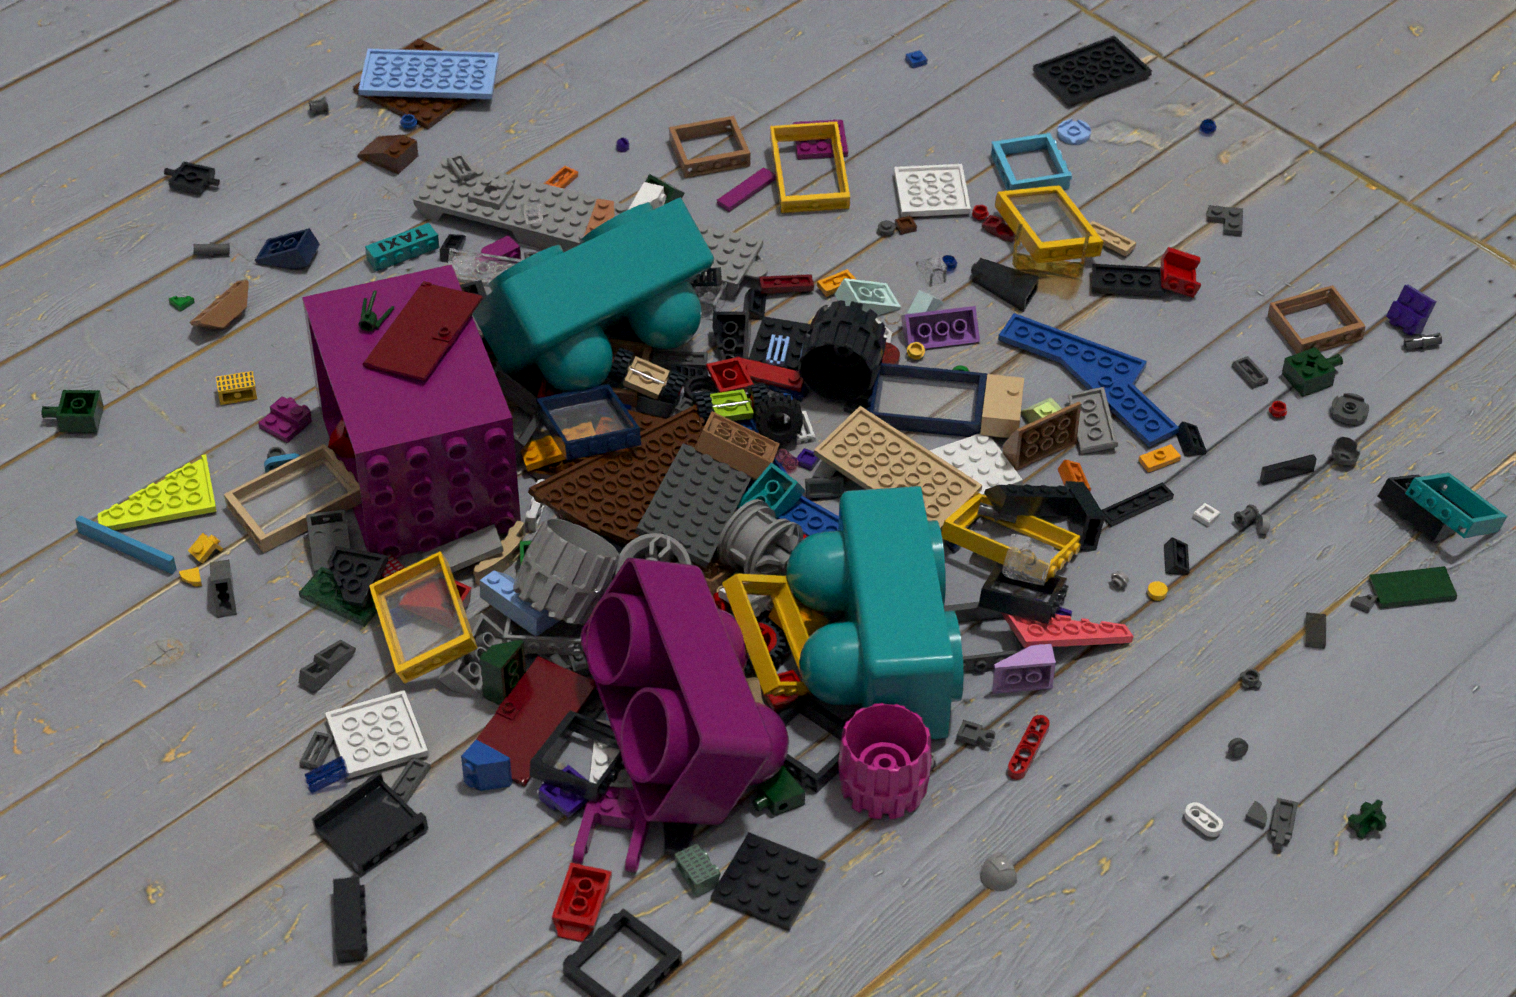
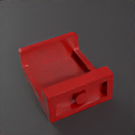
(1179, 272)

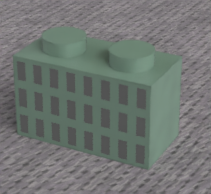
(697, 869)

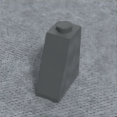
(222, 588)

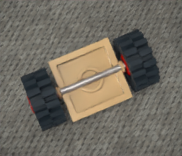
(646, 377)

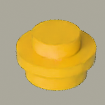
(915, 350)

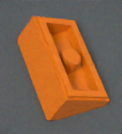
(1072, 472)

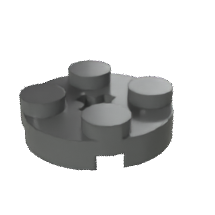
(1341, 412)

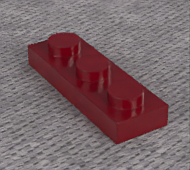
(786, 283)

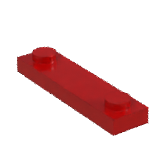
(773, 375)

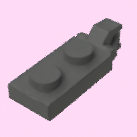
(1283, 822)

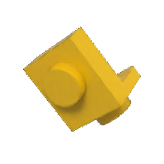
(204, 546)

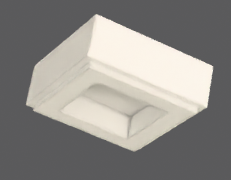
(1206, 514)

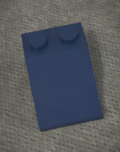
(289, 250)

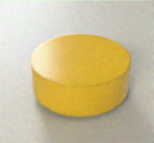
(1157, 590)

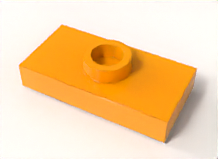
(1159, 458)

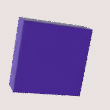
(807, 459)

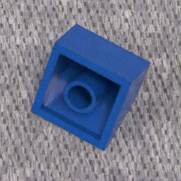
(485, 767)

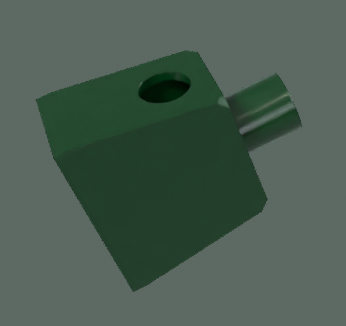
(779, 793)

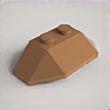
(224, 308)

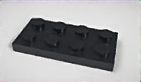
(1126, 280)

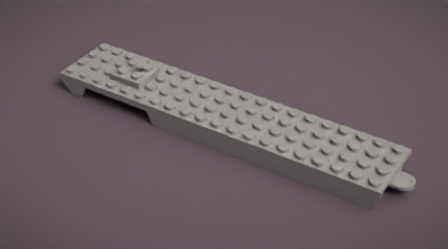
(497, 198)

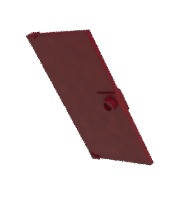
(423, 331)
(534, 712)

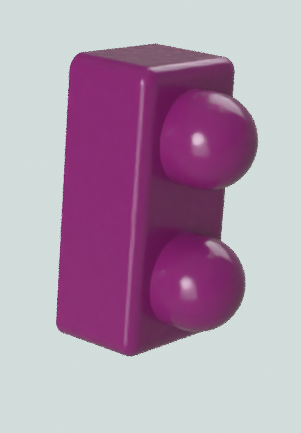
(679, 693)

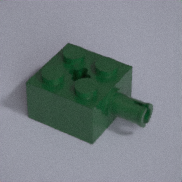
(1310, 371)
(77, 411)

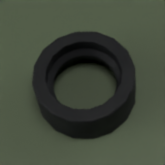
(699, 382)
(654, 407)

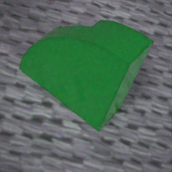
(181, 302)

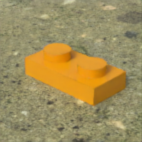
(830, 284)

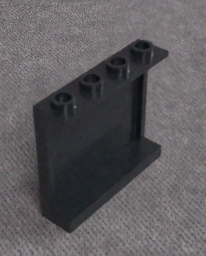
(367, 829)

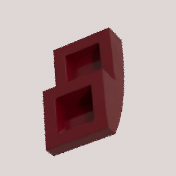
(998, 227)

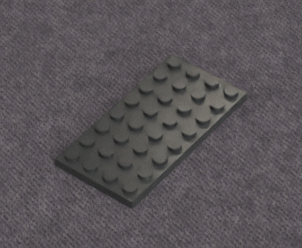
(695, 503)

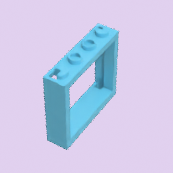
(1025, 144)

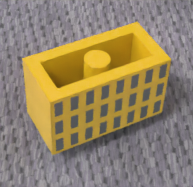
(236, 388)

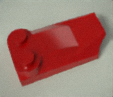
(580, 901)

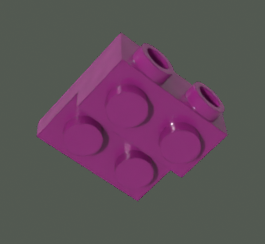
(286, 419)

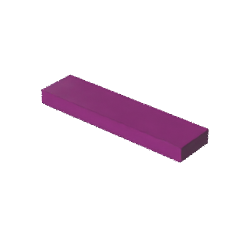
(746, 189)

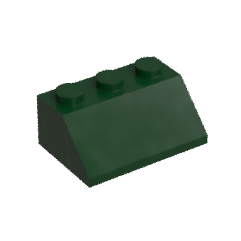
(502, 669)

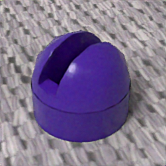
(622, 145)

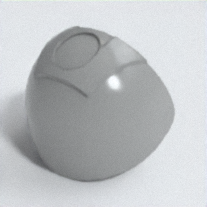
(998, 872)

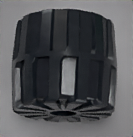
(842, 351)

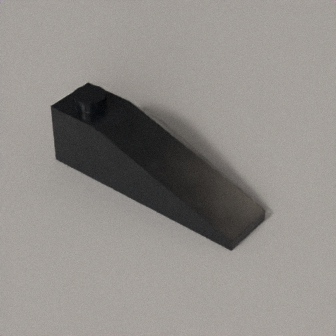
(732, 333)

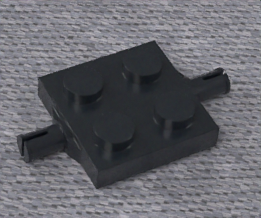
(191, 177)

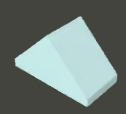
(924, 303)

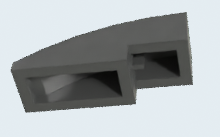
(325, 665)

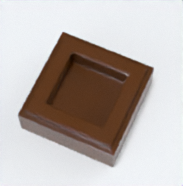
(905, 225)

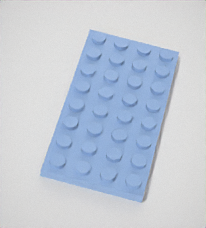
(429, 73)

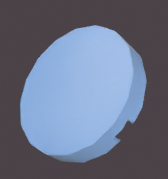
(1074, 132)

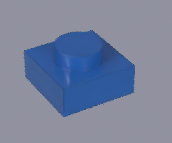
(916, 59)

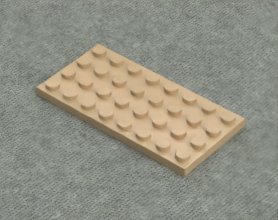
(883, 457)

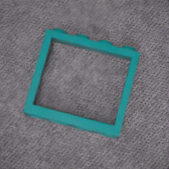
(1486, 516)

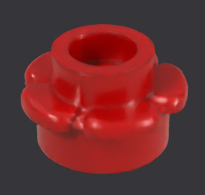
(980, 212)
(1278, 409)

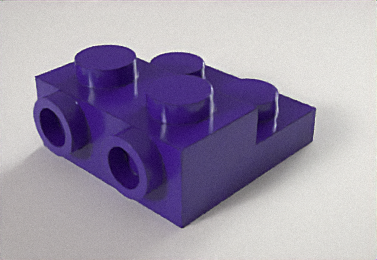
(1411, 310)
(561, 799)

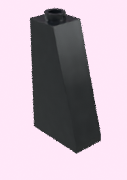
(1005, 282)
(1084, 515)

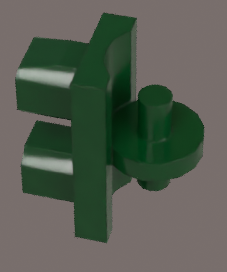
(1369, 820)

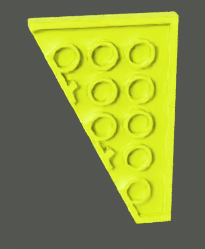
(179, 495)

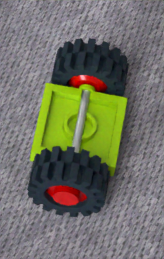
(730, 404)

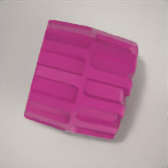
(885, 760)

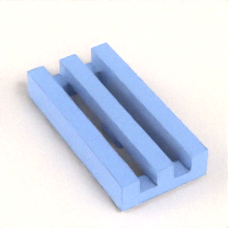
(779, 341)

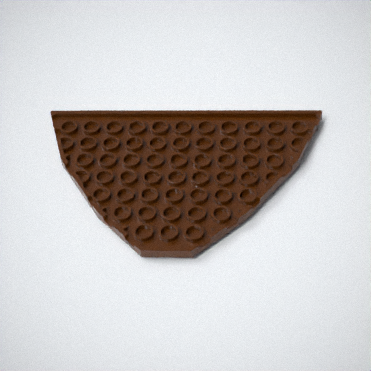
(616, 487)

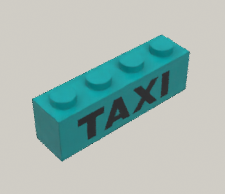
(402, 246)

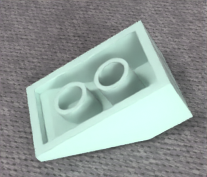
(870, 294)

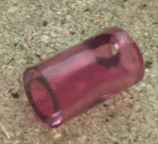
(786, 459)

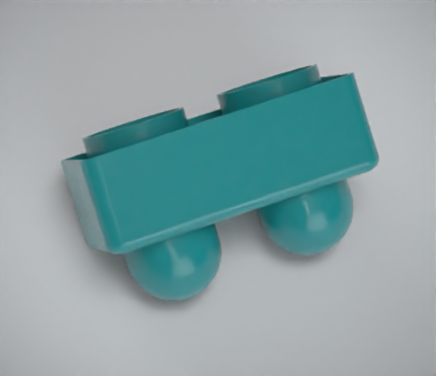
(561, 302)
(892, 586)

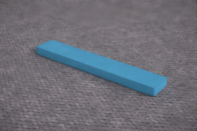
(126, 544)

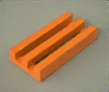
(564, 180)

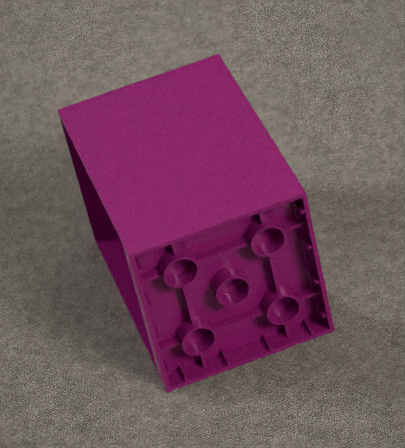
(429, 452)

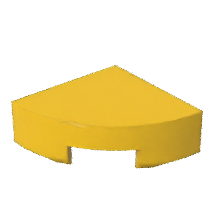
(191, 576)

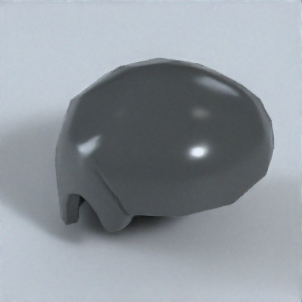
(1345, 451)

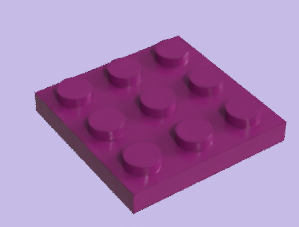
(820, 148)

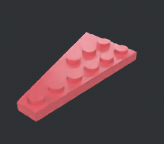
(1067, 632)

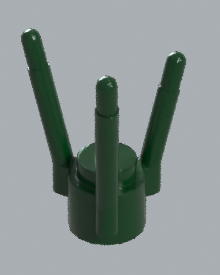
(368, 319)

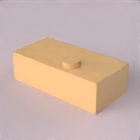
(1002, 405)

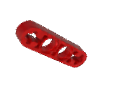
(1026, 746)

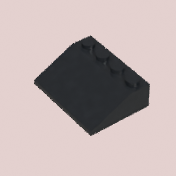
(1394, 497)

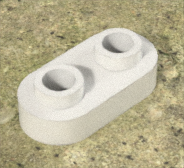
(1206, 821)

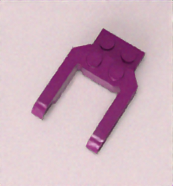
(615, 809)

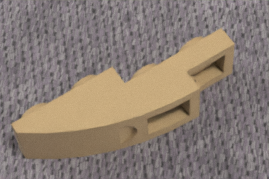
(503, 560)

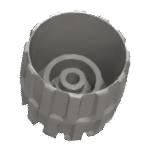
(566, 571)

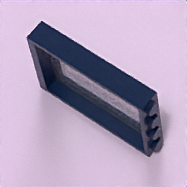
(929, 399)
(588, 422)

